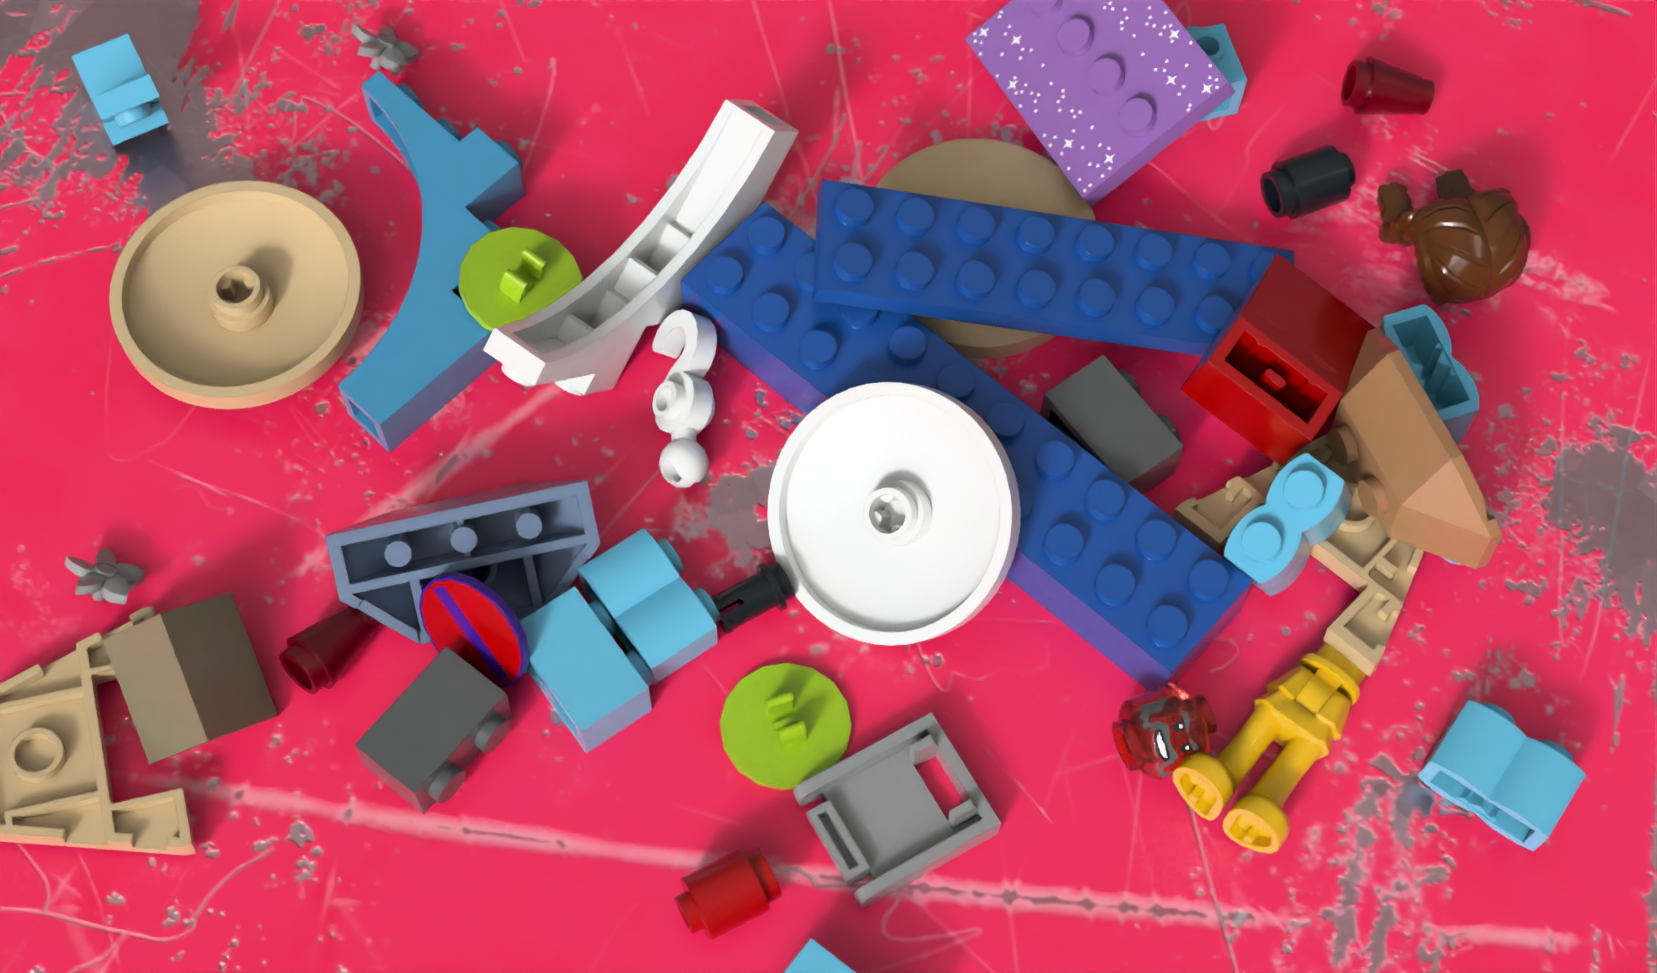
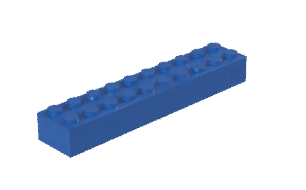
(1086, 537)

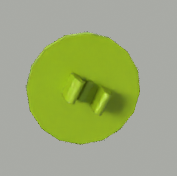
(515, 275)
(785, 725)

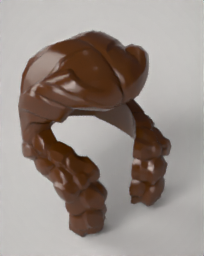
(1463, 244)

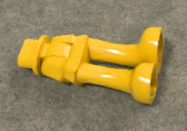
(1302, 715)

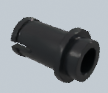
(755, 594)

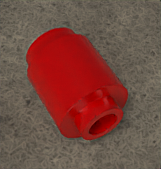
(727, 893)

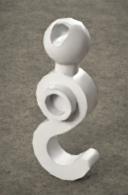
(685, 400)

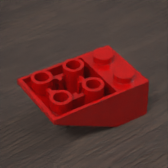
(1279, 361)

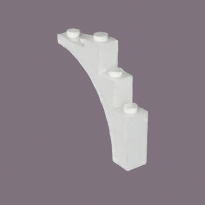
(595, 326)

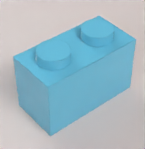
(585, 670)

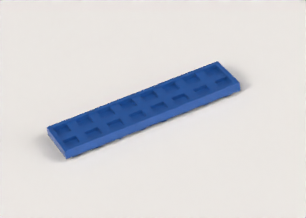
(1028, 269)

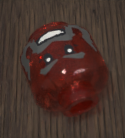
(1162, 729)

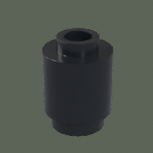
(1308, 182)

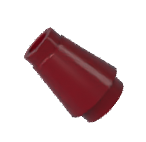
(1385, 89)
(327, 648)

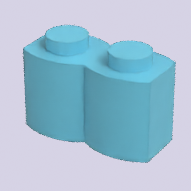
(1428, 352)
(1300, 511)
(652, 603)
(1502, 774)

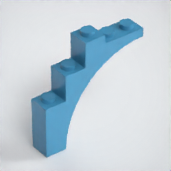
(433, 340)

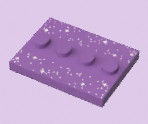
(1100, 82)

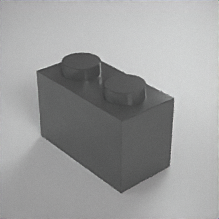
(1113, 423)
(436, 731)

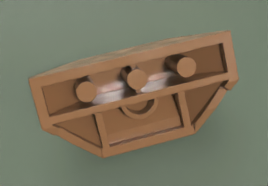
(1408, 461)

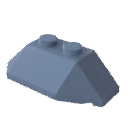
(511, 538)

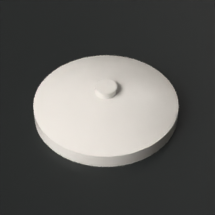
(894, 513)

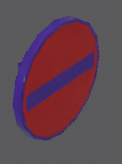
(476, 626)

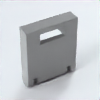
(884, 817)

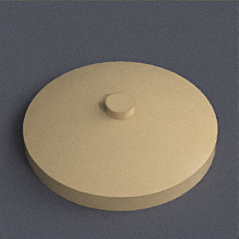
(992, 175)
(237, 294)

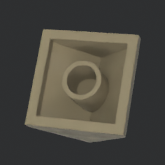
(190, 676)

